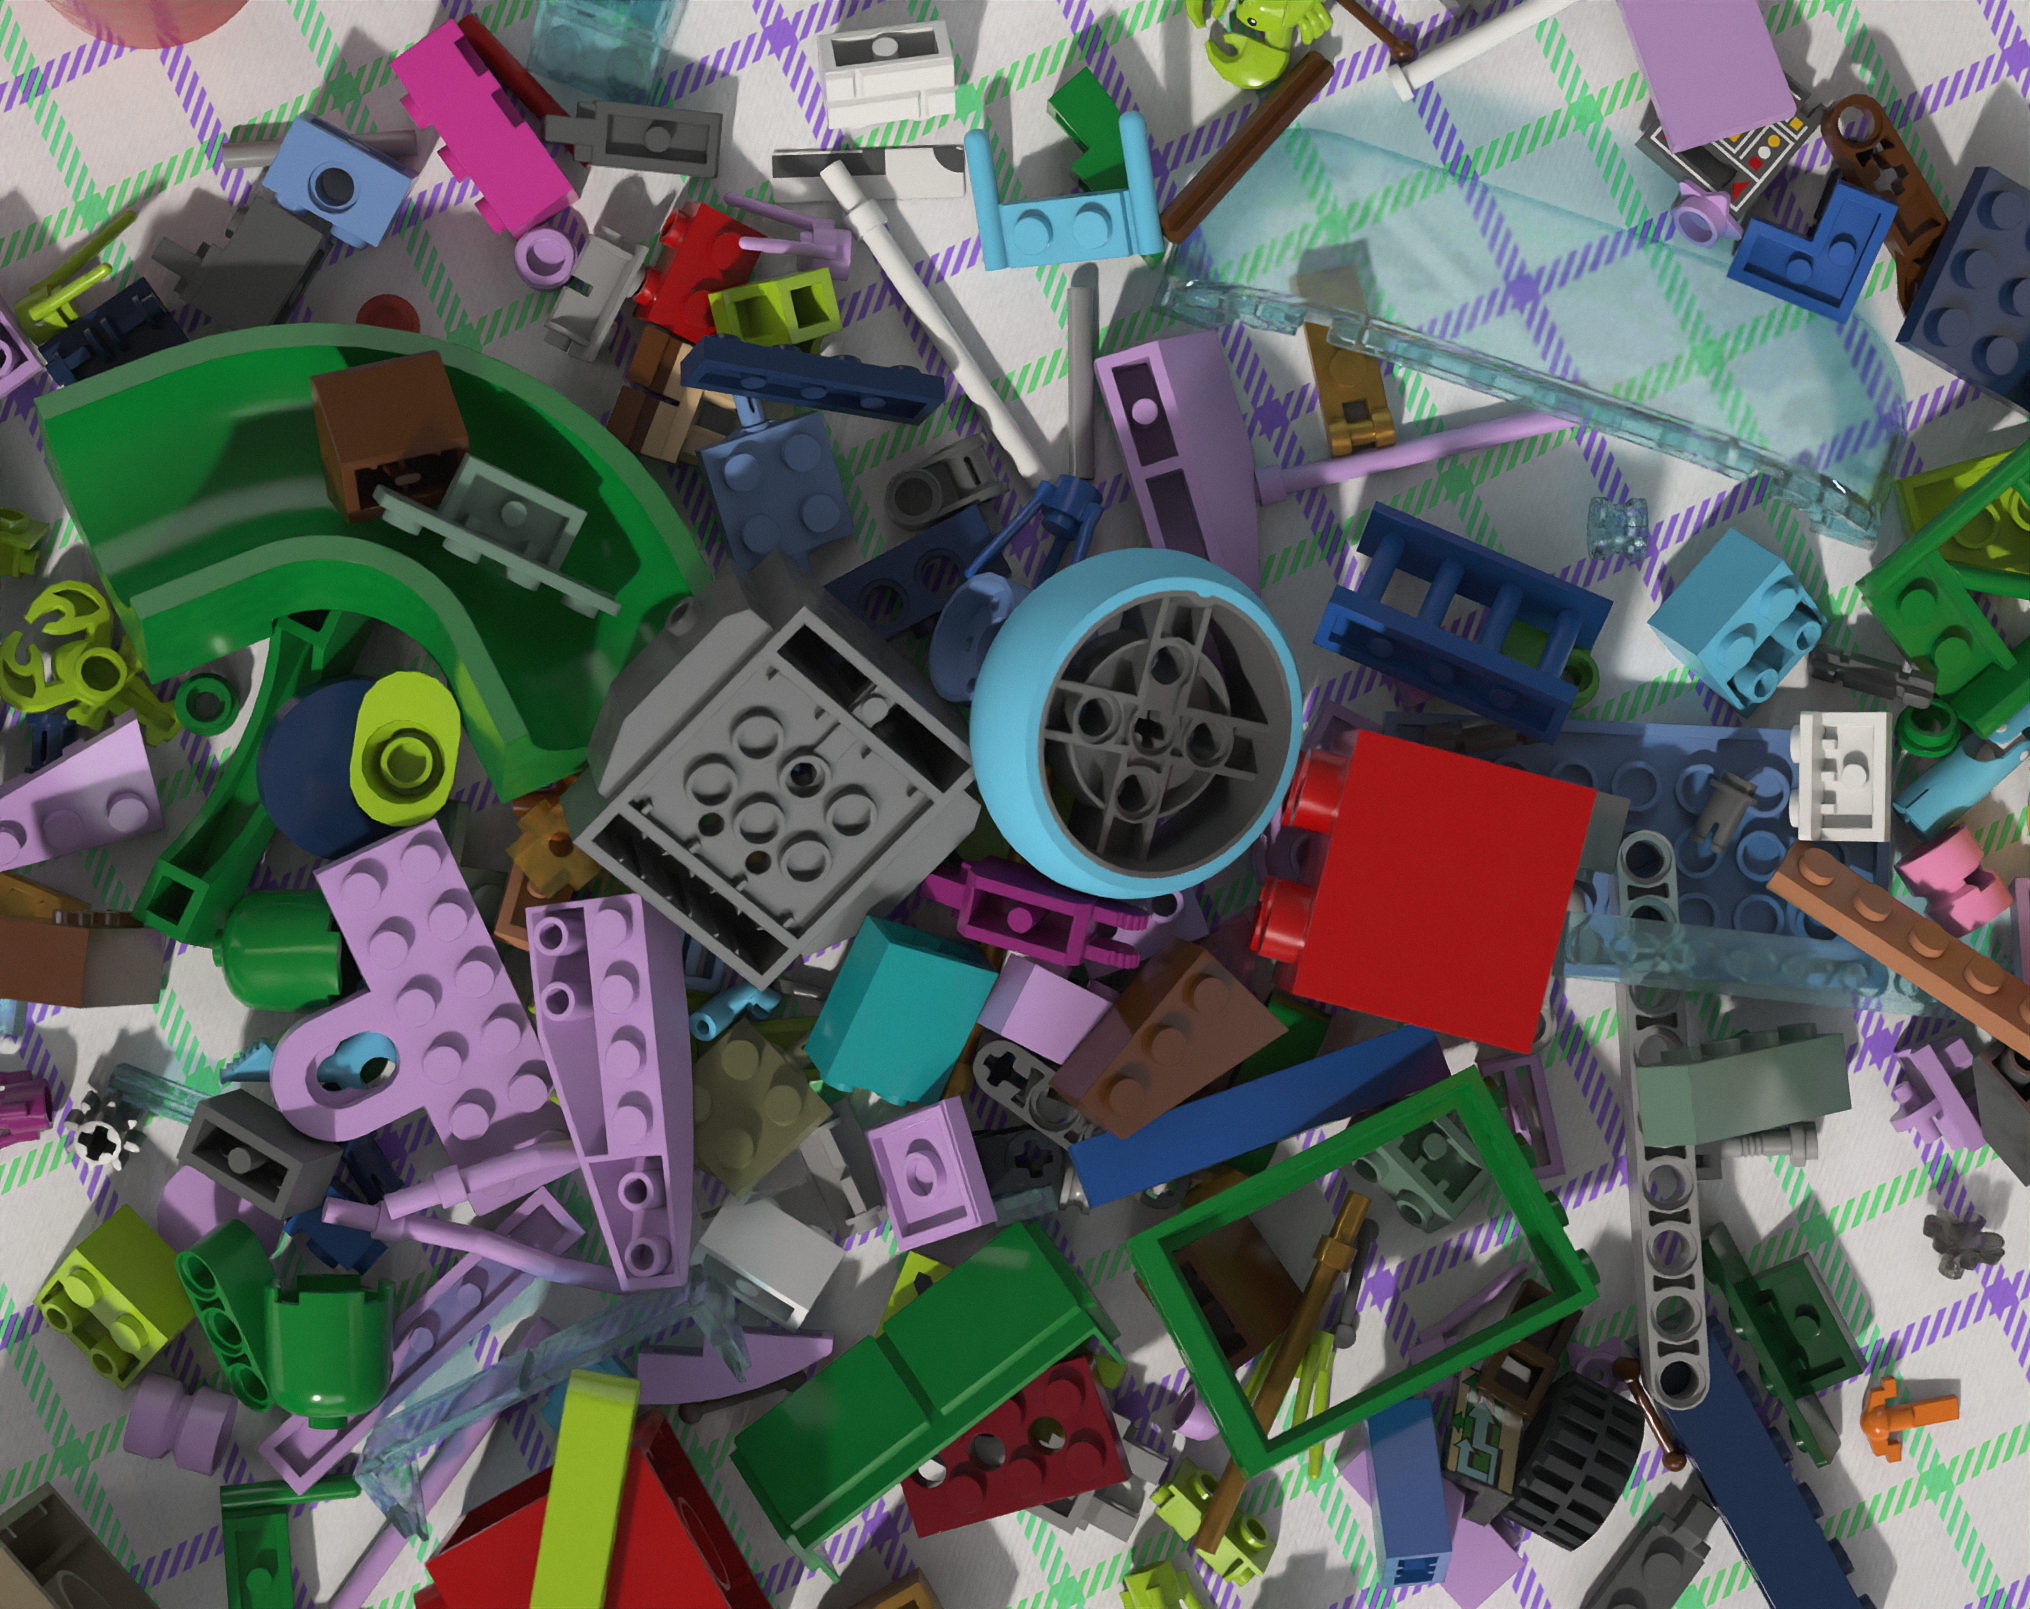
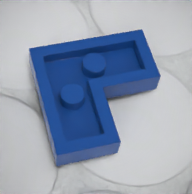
(1820, 270)

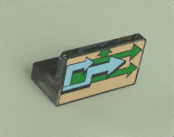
(1481, 1448)

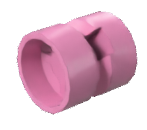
(1953, 882)

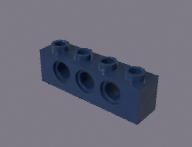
(901, 570)

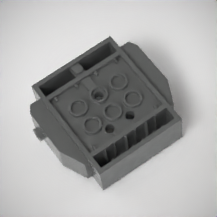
(716, 726)

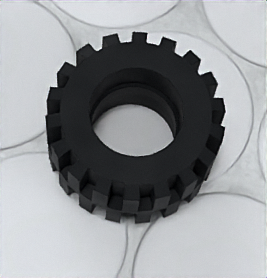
(1575, 1460)

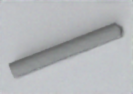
(263, 152)
(1080, 382)

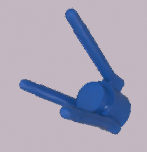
(1069, 510)

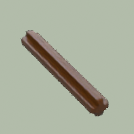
(1245, 147)

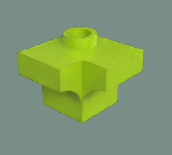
(780, 310)

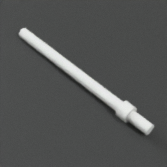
(868, 223)

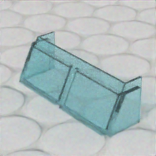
(389, 1457)

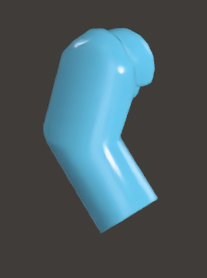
(729, 1006)

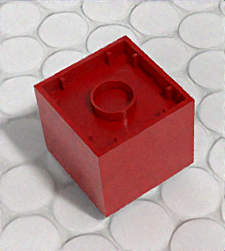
(1424, 886)
(666, 1549)

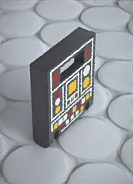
(1751, 156)

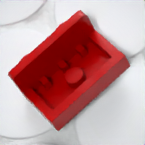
(697, 260)

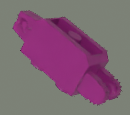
(1032, 913)

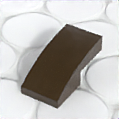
(1525, 1369)

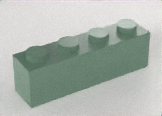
(1742, 1085)

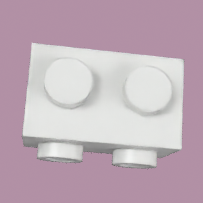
(1842, 776)

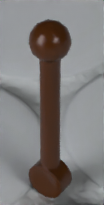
(1401, 49)
(1627, 1371)

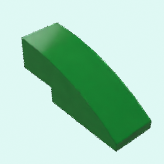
(1092, 123)

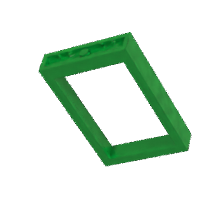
(1510, 1165)

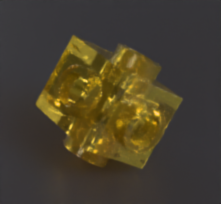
(535, 858)

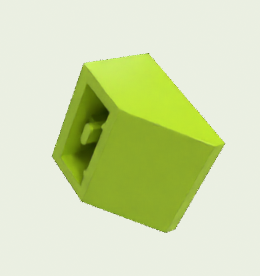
(118, 1297)

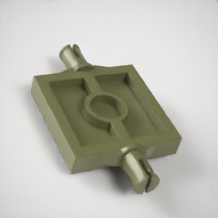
(751, 1106)

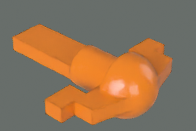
(1880, 1420)

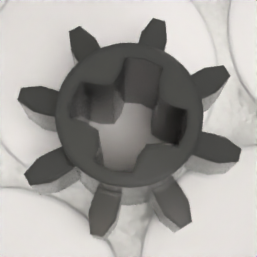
(96, 1146)

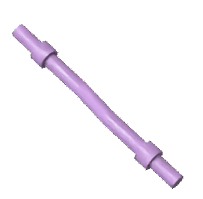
(452, 1185)
(471, 1239)

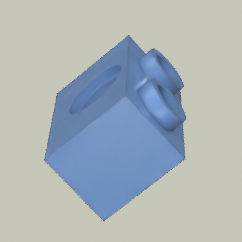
(378, 180)

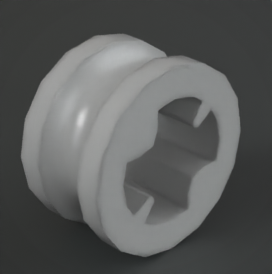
(1071, 1190)

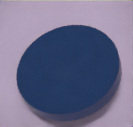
(307, 769)

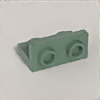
(1427, 1172)

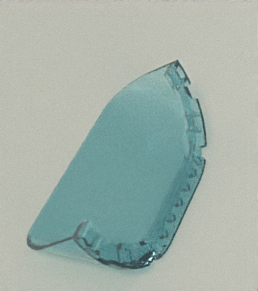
(1551, 319)

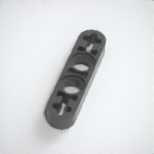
(1063, 1133)

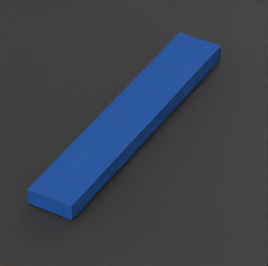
(1260, 1114)

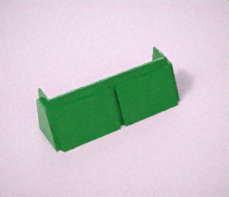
(916, 1386)

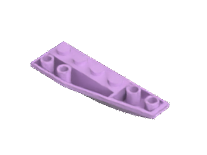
(1186, 453)
(622, 1071)

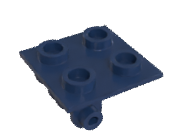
(112, 335)

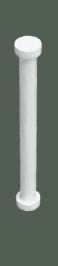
(1471, 45)

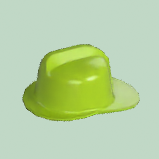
(405, 748)

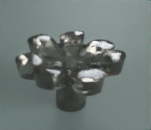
(1962, 1242)

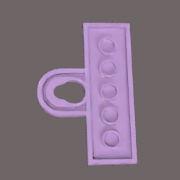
(440, 1001)

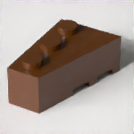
(81, 959)
(1164, 1040)

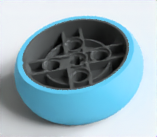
(1219, 783)

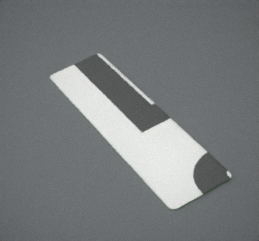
(878, 173)

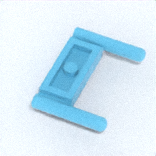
(1069, 225)

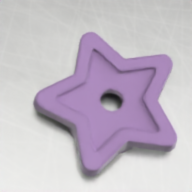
(1704, 216)
(1585, 1360)

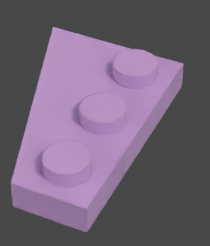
(81, 800)

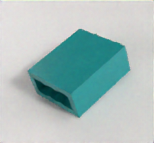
(900, 1012)

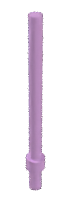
(1273, 484)
(433, 1486)

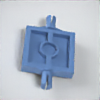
(775, 487)

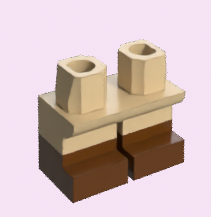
(655, 427)

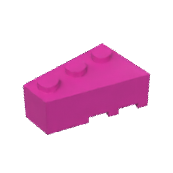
(481, 132)

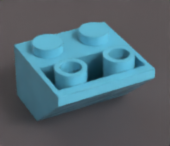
(1740, 622)

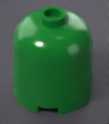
(285, 952)
(329, 1346)

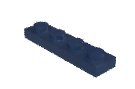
(811, 380)

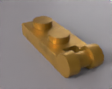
(1343, 379)

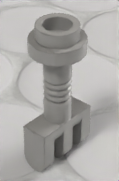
(1797, 1141)

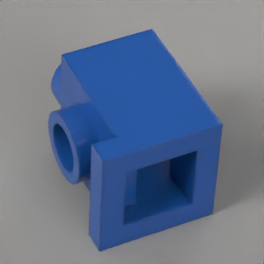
(337, 1243)

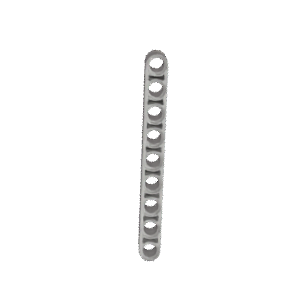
(1680, 1210)

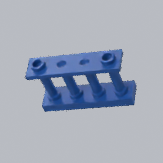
(1443, 662)

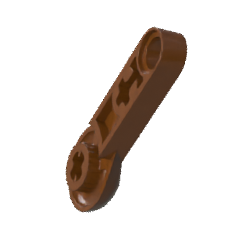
(1919, 219)

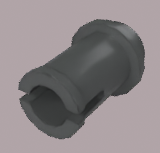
(1725, 806)

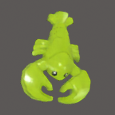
(1260, 61)
(83, 669)

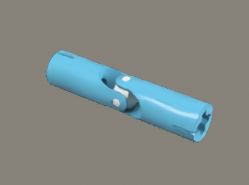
(1961, 781)

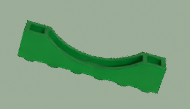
(219, 850)

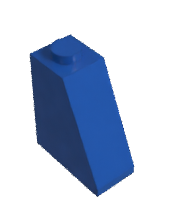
(1407, 1495)

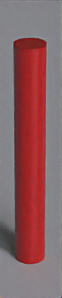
(511, 72)

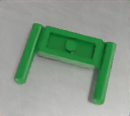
(259, 1537)

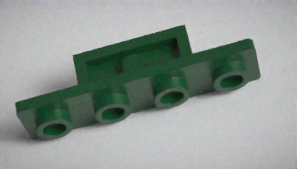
(1793, 1333)

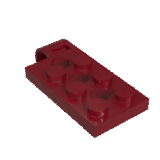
(1031, 1472)

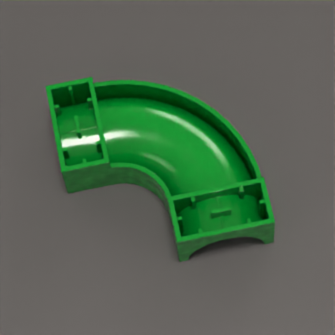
(215, 517)

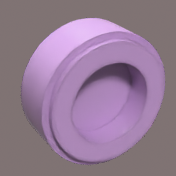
(545, 258)

